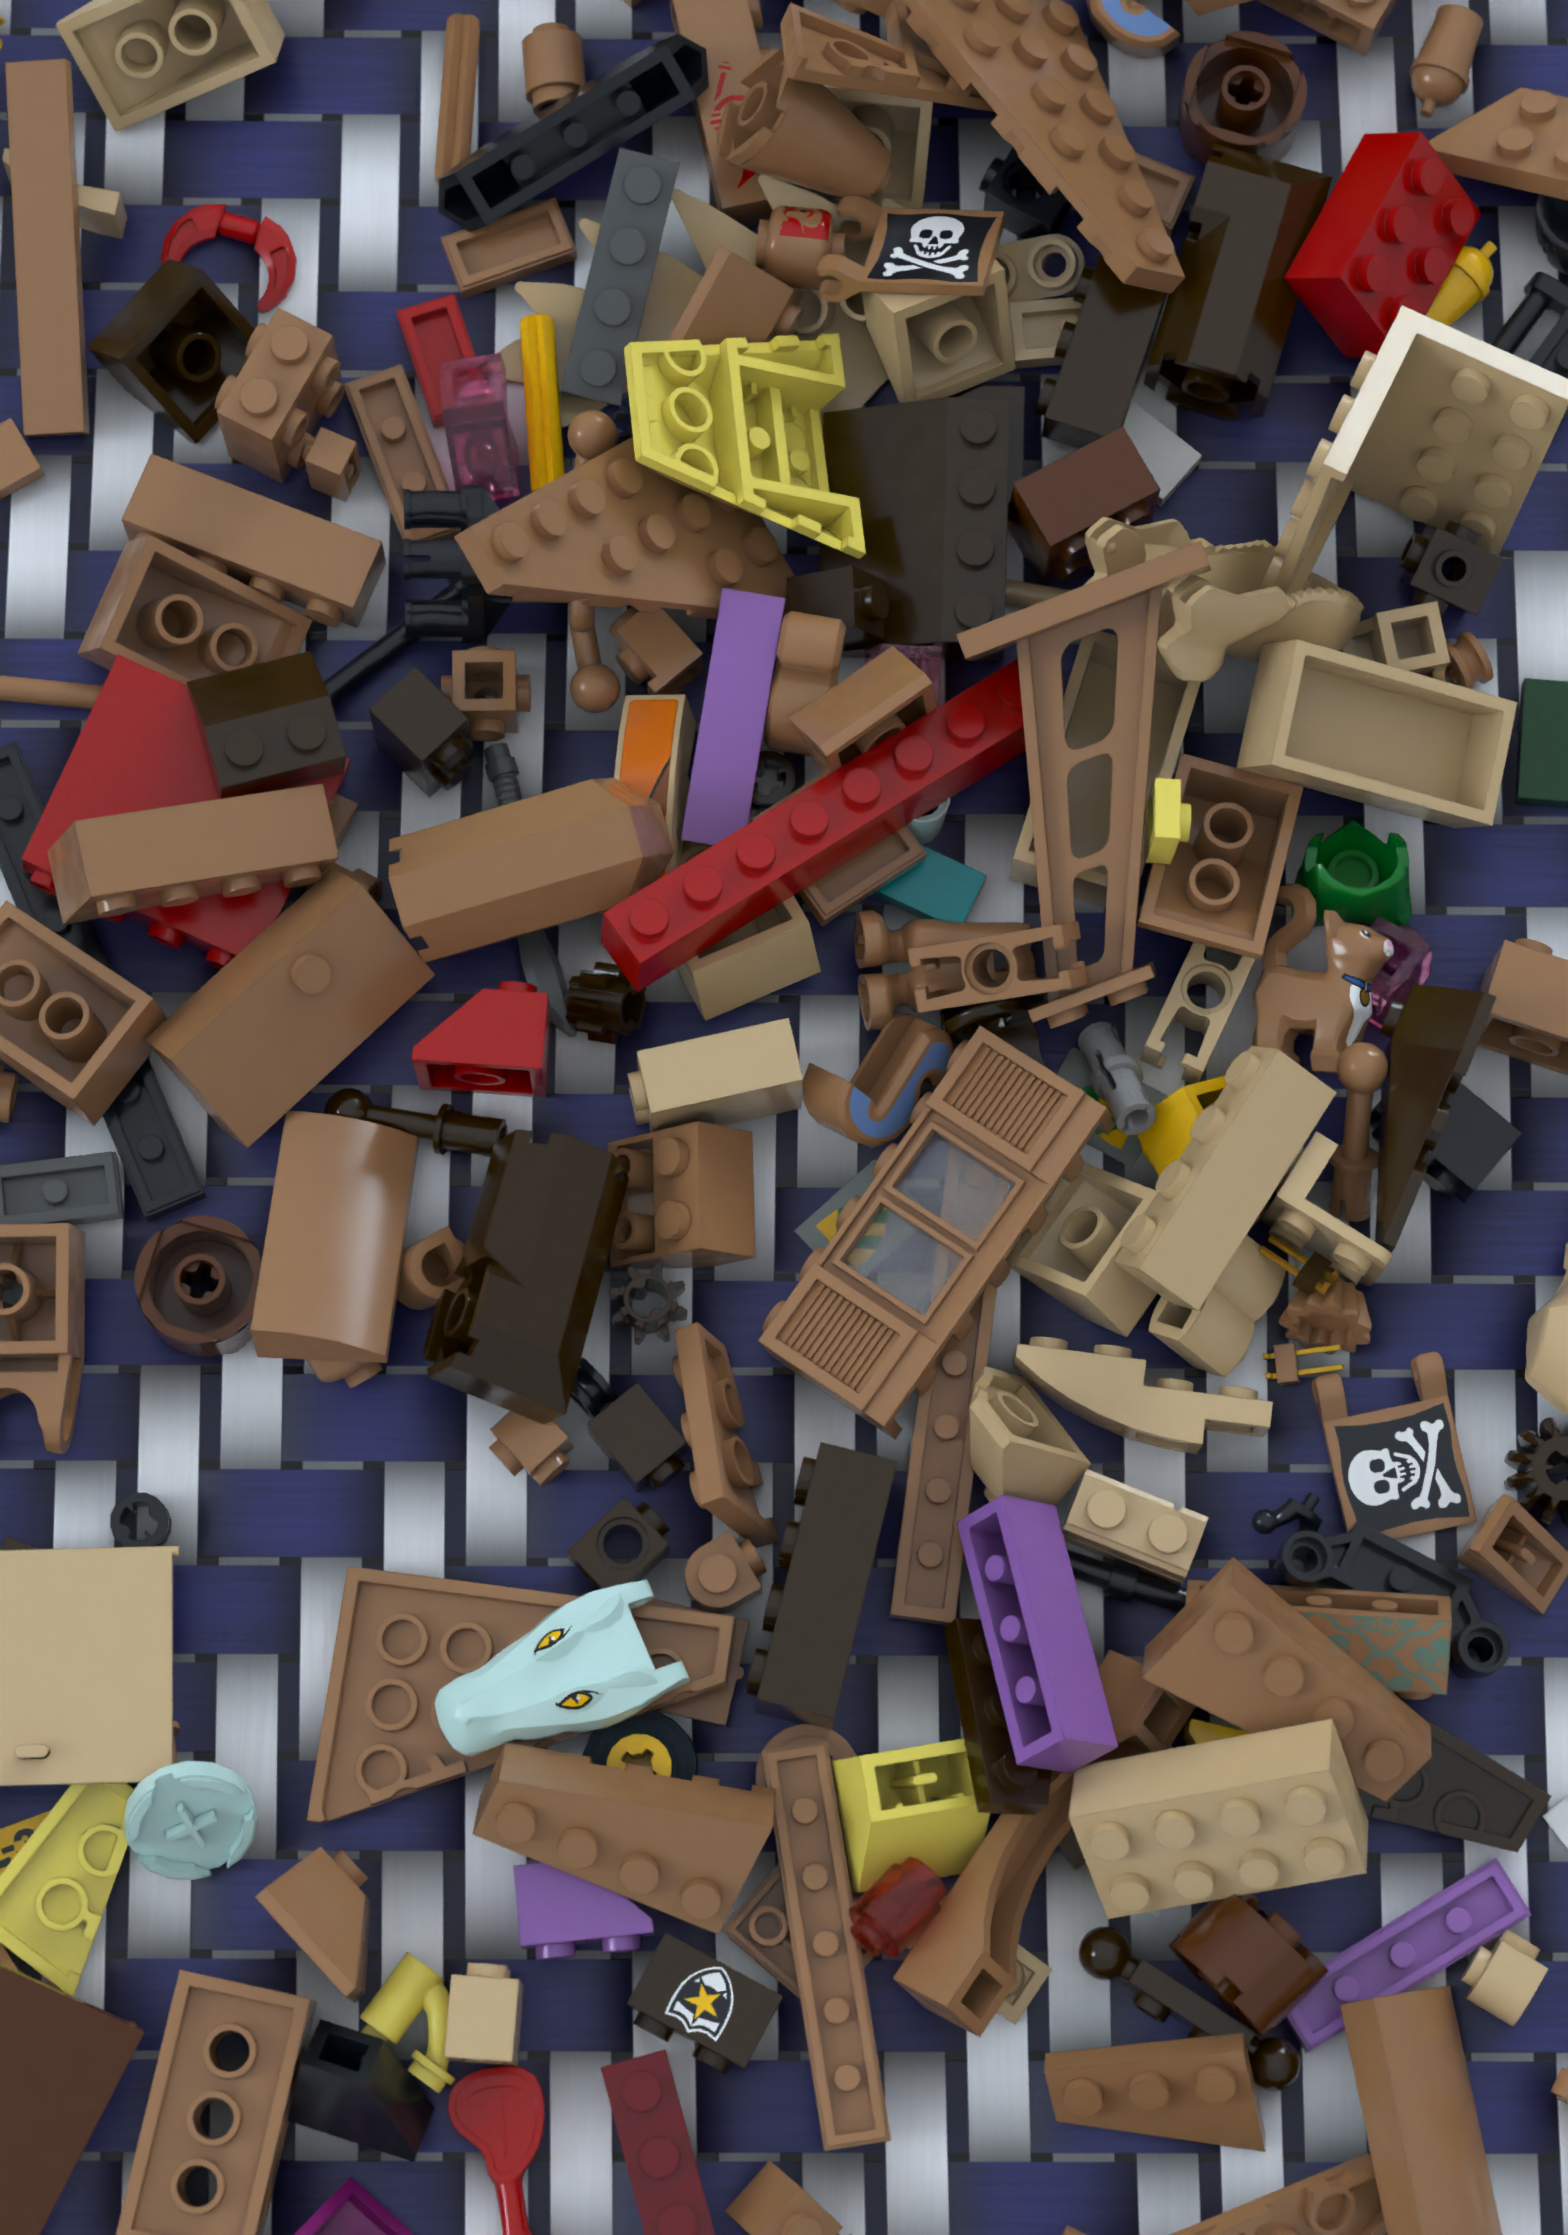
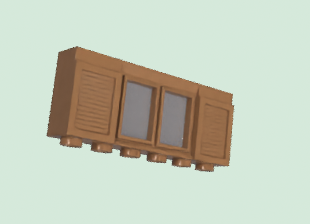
(933, 1228)

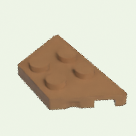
(1513, 143)

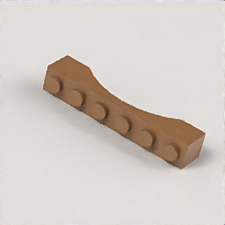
(969, 1949)

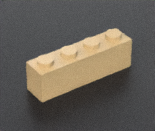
(1223, 1176)

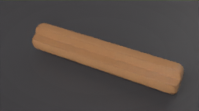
(457, 92)

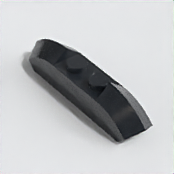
(573, 132)

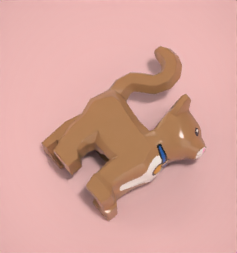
(1318, 1004)

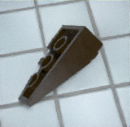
(1427, 1057)

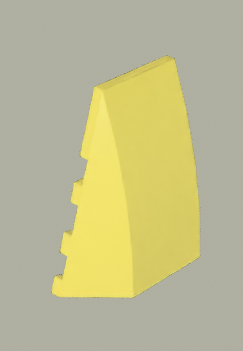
(745, 427)

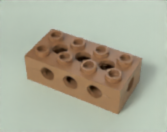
(189, 2080)

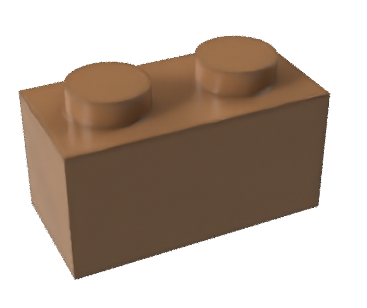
(332, 463)

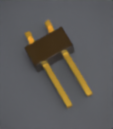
(1311, 1273)

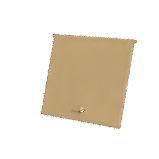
(86, 1664)

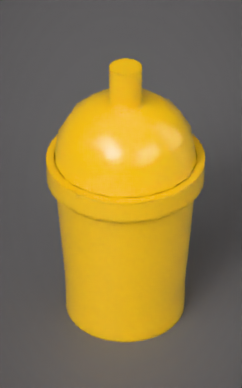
(1464, 285)

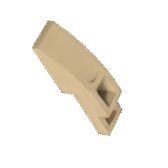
(1111, 1394)

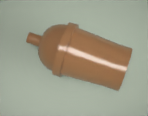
(1446, 58)

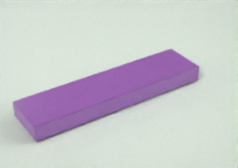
(733, 715)
(1410, 1949)

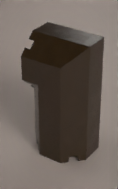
(1234, 306)
(529, 1275)

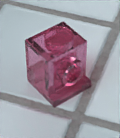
(1408, 966)

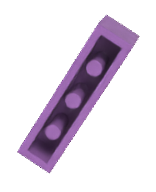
(1036, 1634)

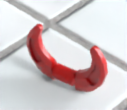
(269, 238)

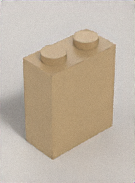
(718, 1078)

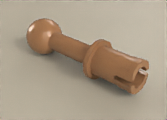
(1362, 1071)

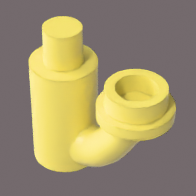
(397, 2005)

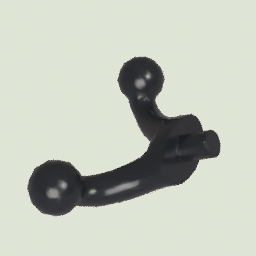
(1266, 1521)

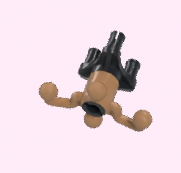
(476, 614)

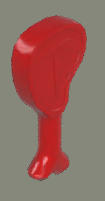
(505, 2119)

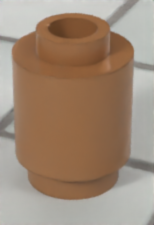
(552, 64)

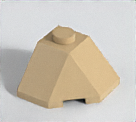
(1019, 1442)

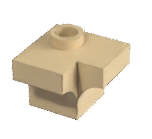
(1404, 639)

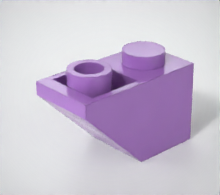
(566, 1911)

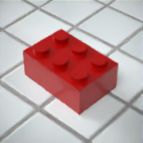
(1382, 240)

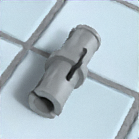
(1117, 1078)

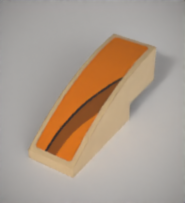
(656, 757)

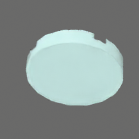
(190, 1819)

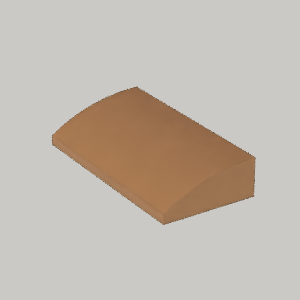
(334, 1240)
(1420, 2114)

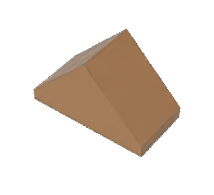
(1516, 1555)

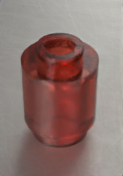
(896, 1907)

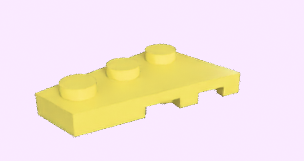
(63, 1880)

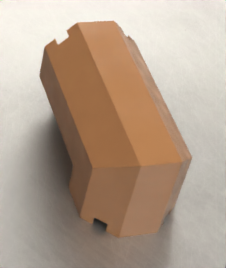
(527, 865)

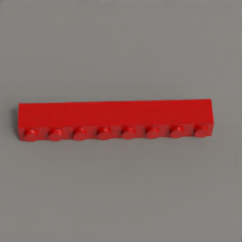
(816, 830)

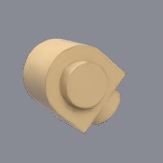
(1504, 1977)

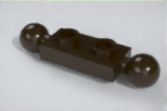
(1108, 1956)

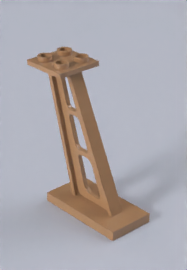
(1132, 608)

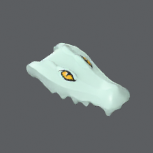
(567, 1674)

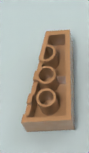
(191, 852)
(1269, 1669)
(629, 1830)

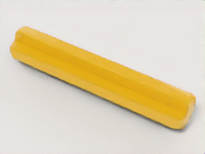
(541, 399)

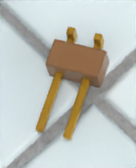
(1288, 1366)

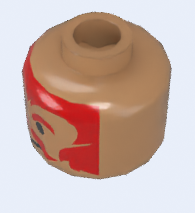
(795, 243)

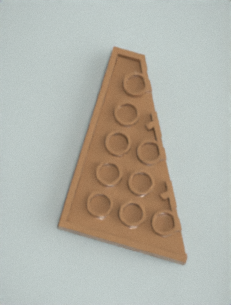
(625, 539)
(416, 1634)

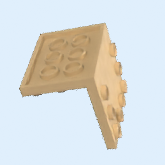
(1434, 434)

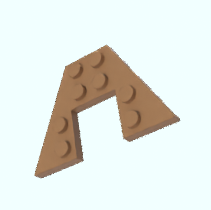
(845, 57)

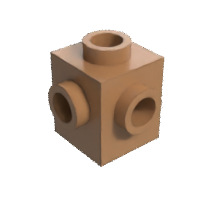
(492, 673)

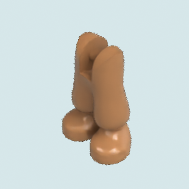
(879, 946)

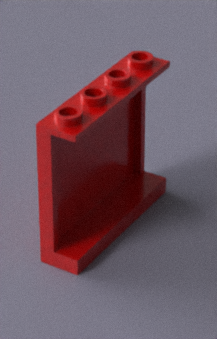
(142, 755)

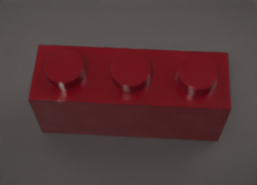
(657, 2146)

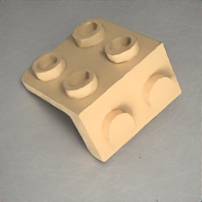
(1312, 1228)

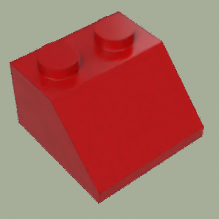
(490, 1045)

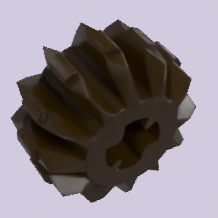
(1532, 1461)

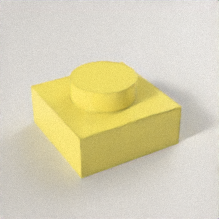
(1166, 821)

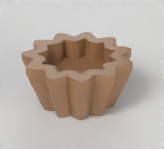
(1328, 1318)

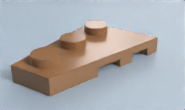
(713, 1413)
(1162, 2089)

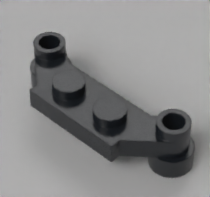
(1378, 1563)

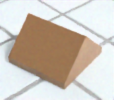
(864, 710)

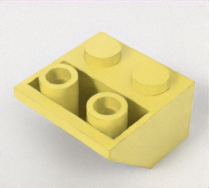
(908, 1806)

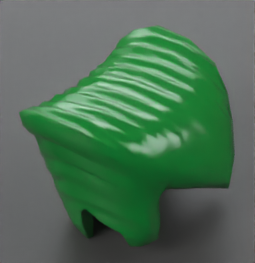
(1358, 876)

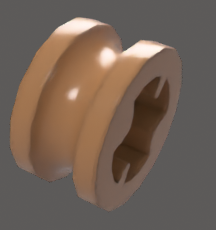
(1468, 662)

